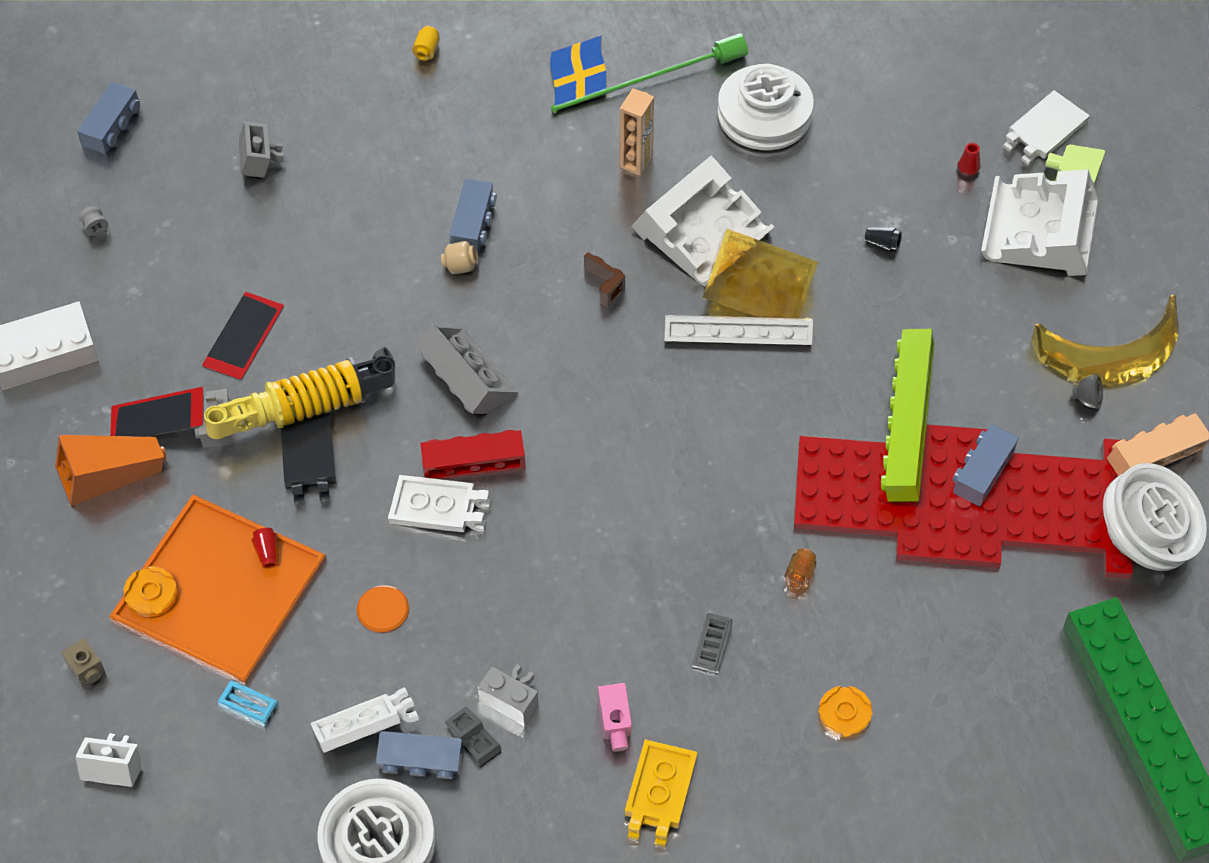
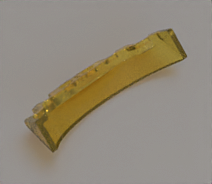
(1113, 364)

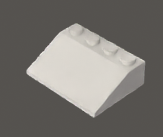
(44, 345)

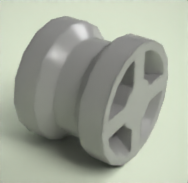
(93, 220)

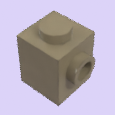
(83, 662)

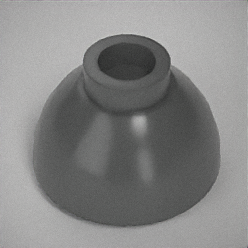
(1089, 391)

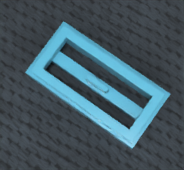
(267, 712)

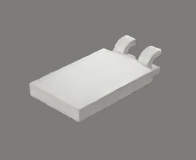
(1045, 127)
(438, 504)
(363, 720)

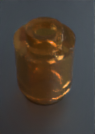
(800, 568)

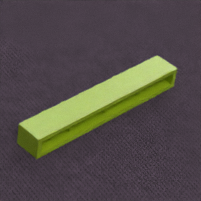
(910, 415)

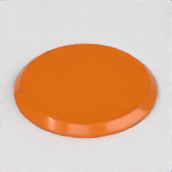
(382, 609)

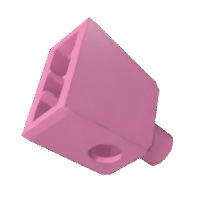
(612, 707)

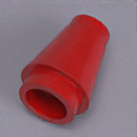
(969, 161)
(265, 544)

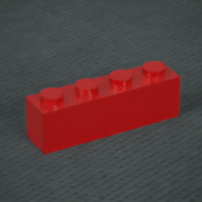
(473, 455)

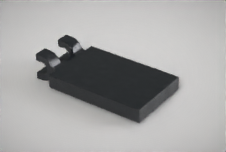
(308, 455)

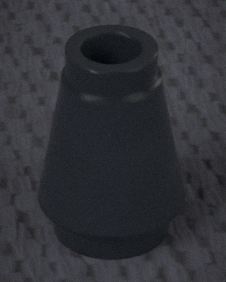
(884, 237)

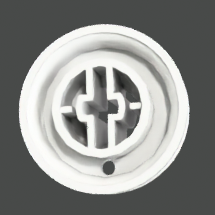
(761, 108)
(1154, 511)
(383, 810)

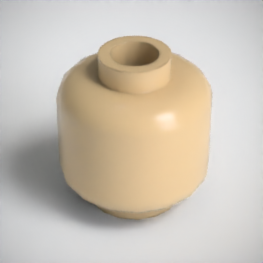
(459, 257)

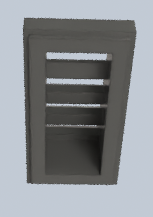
(715, 626)

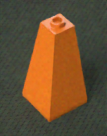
(105, 463)

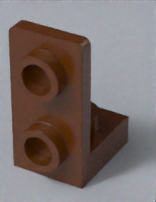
(613, 278)

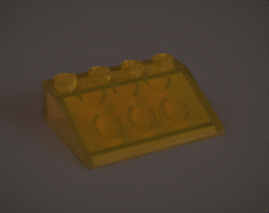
(758, 277)

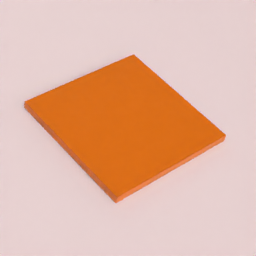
(225, 599)

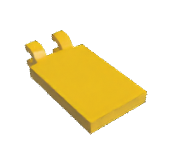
(659, 789)

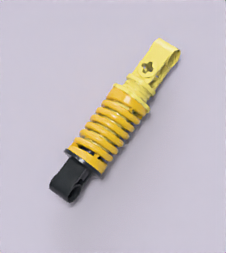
(302, 396)

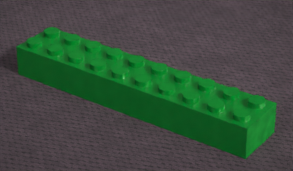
(1144, 723)

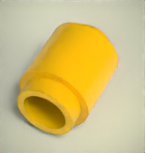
(426, 43)

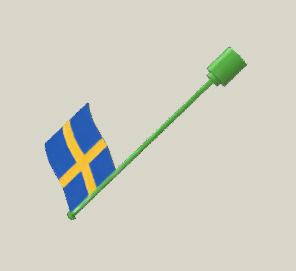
(581, 71)

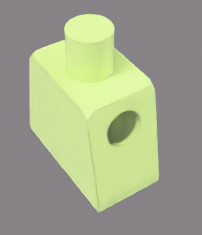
(1077, 159)

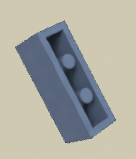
(108, 118)
(473, 213)
(984, 464)
(419, 754)

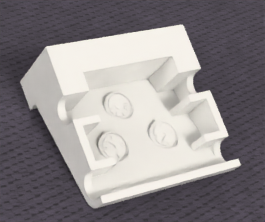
(695, 214)
(1043, 221)

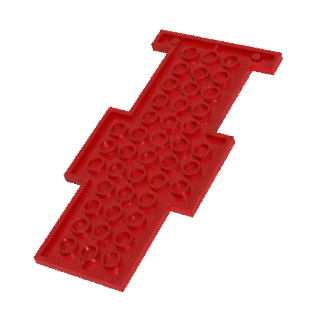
(1031, 505)

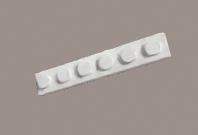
(738, 330)

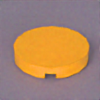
(150, 591)
(845, 712)

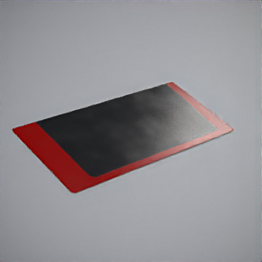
(243, 335)
(158, 414)

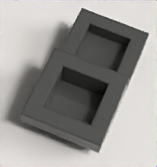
(476, 739)

